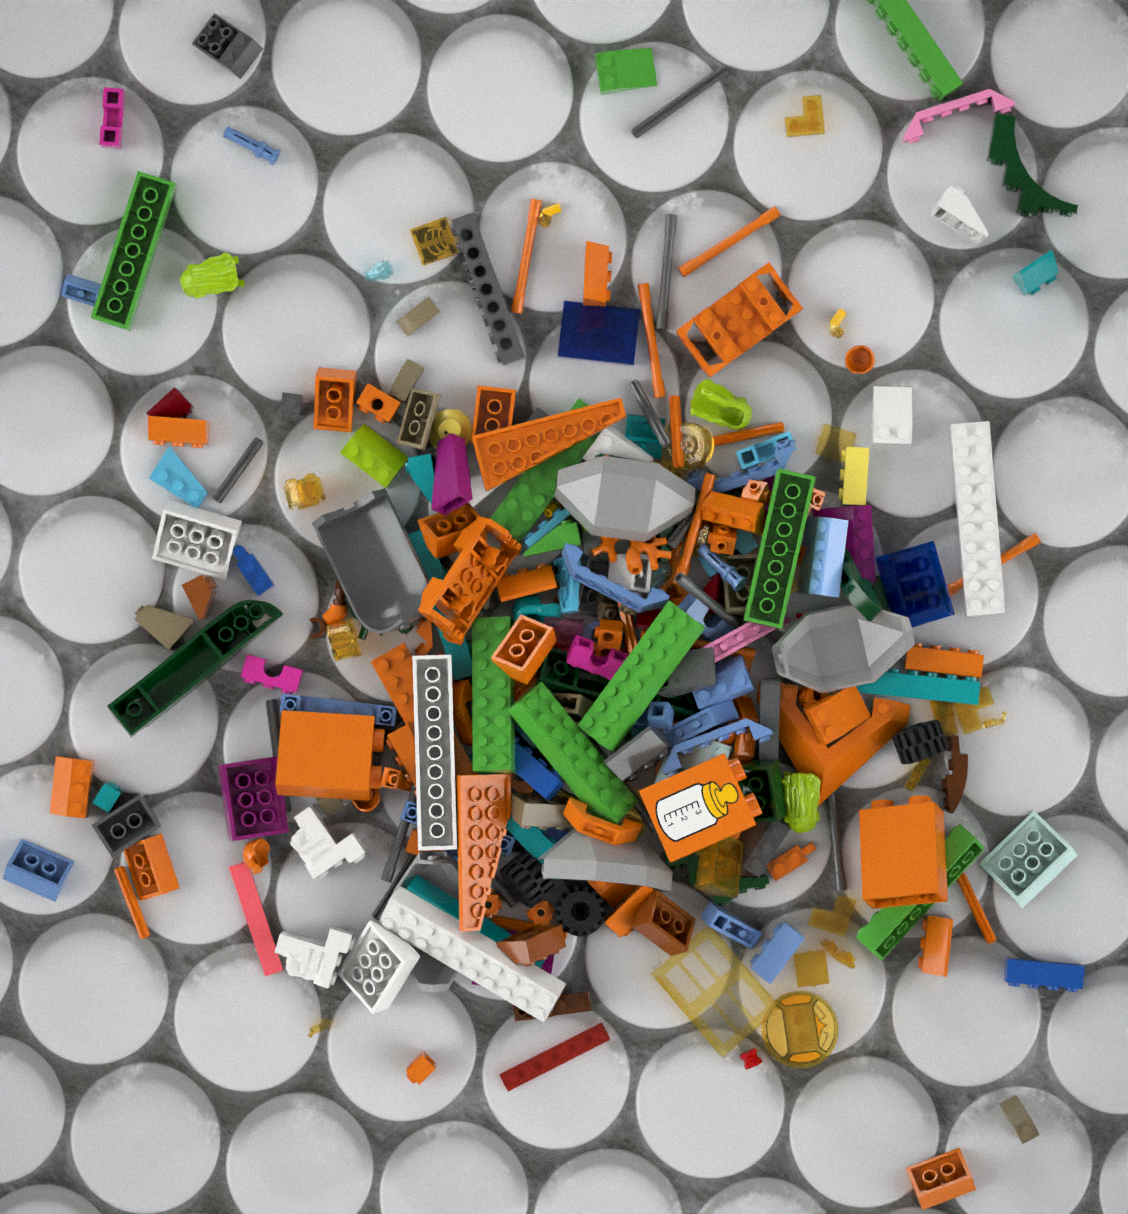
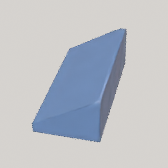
(80, 289)

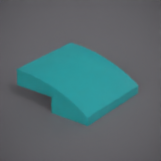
(640, 433)

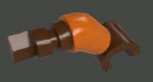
(334, 614)

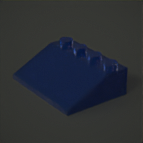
(598, 333)
(915, 584)

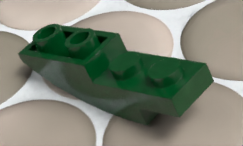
(858, 589)

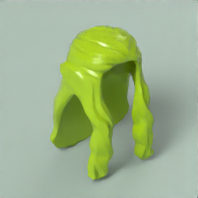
(211, 276)
(720, 406)
(801, 800)

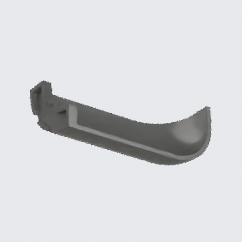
(374, 562)

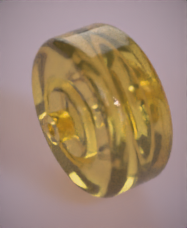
(696, 445)

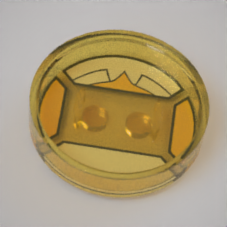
(801, 1030)

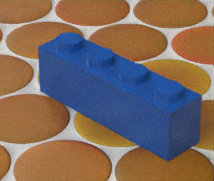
(535, 771)
(1044, 974)

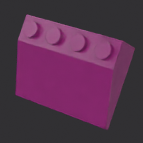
(859, 535)
(252, 799)

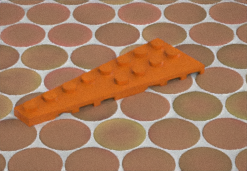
(520, 447)

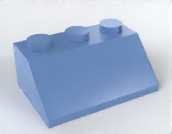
(731, 682)
(38, 870)
(776, 951)

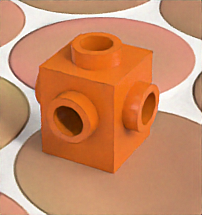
(756, 491)
(722, 540)
(808, 696)
(496, 904)
(541, 920)

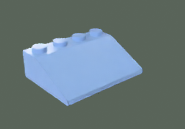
(823, 557)

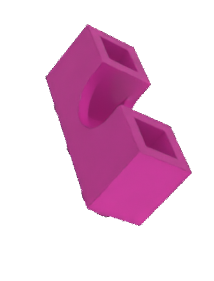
(113, 117)
(581, 656)
(255, 671)

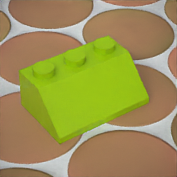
(374, 455)

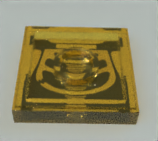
(434, 241)

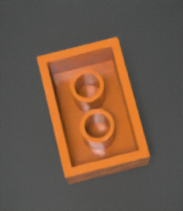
(493, 409)

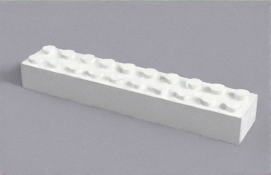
(977, 519)
(434, 752)
(470, 954)

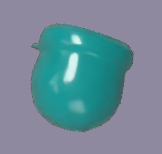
(532, 608)

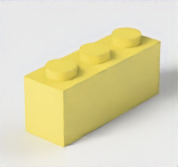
(854, 475)

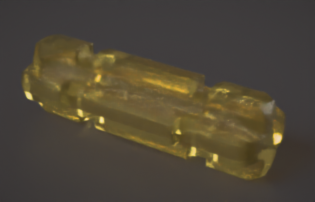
(916, 774)

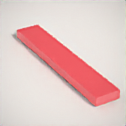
(256, 918)

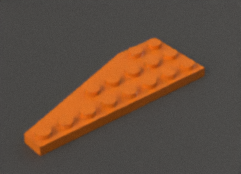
(481, 824)

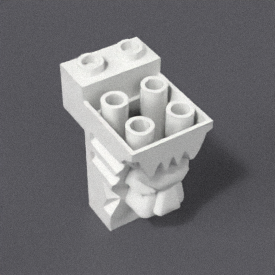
(319, 846)
(313, 958)

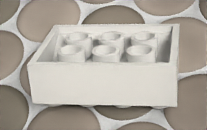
(959, 214)
(196, 539)
(378, 966)

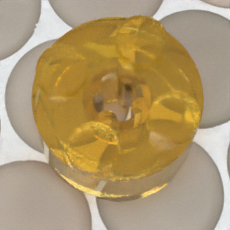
(304, 492)
(343, 640)

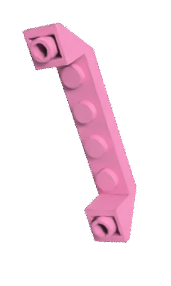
(999, 103)
(740, 638)

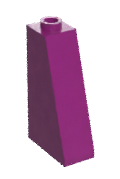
(451, 475)

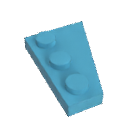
(178, 479)
(544, 528)
(569, 588)

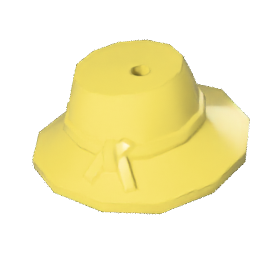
(453, 422)

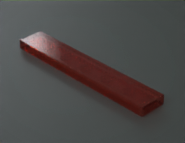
(554, 1056)

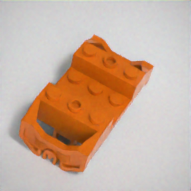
(739, 319)
(469, 579)

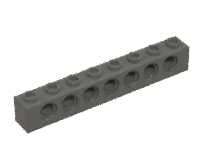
(469, 223)

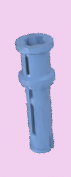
(259, 149)
(727, 572)

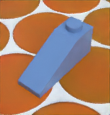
(730, 925)

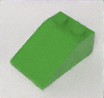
(625, 70)
(556, 539)

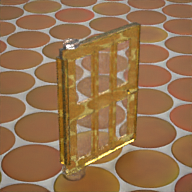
(716, 991)

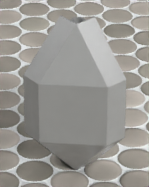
(624, 497)
(841, 647)
(590, 859)
(442, 872)

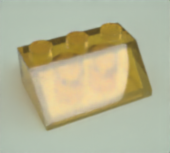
(720, 868)

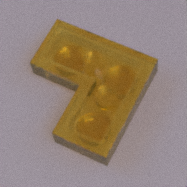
(811, 122)
(967, 713)
(835, 921)

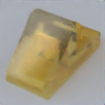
(944, 713)

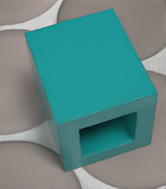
(108, 796)

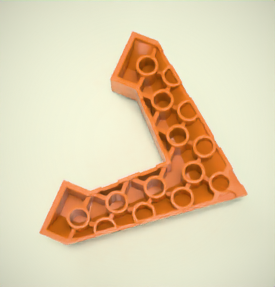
(847, 755)

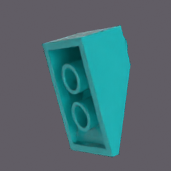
(1035, 274)
(422, 473)

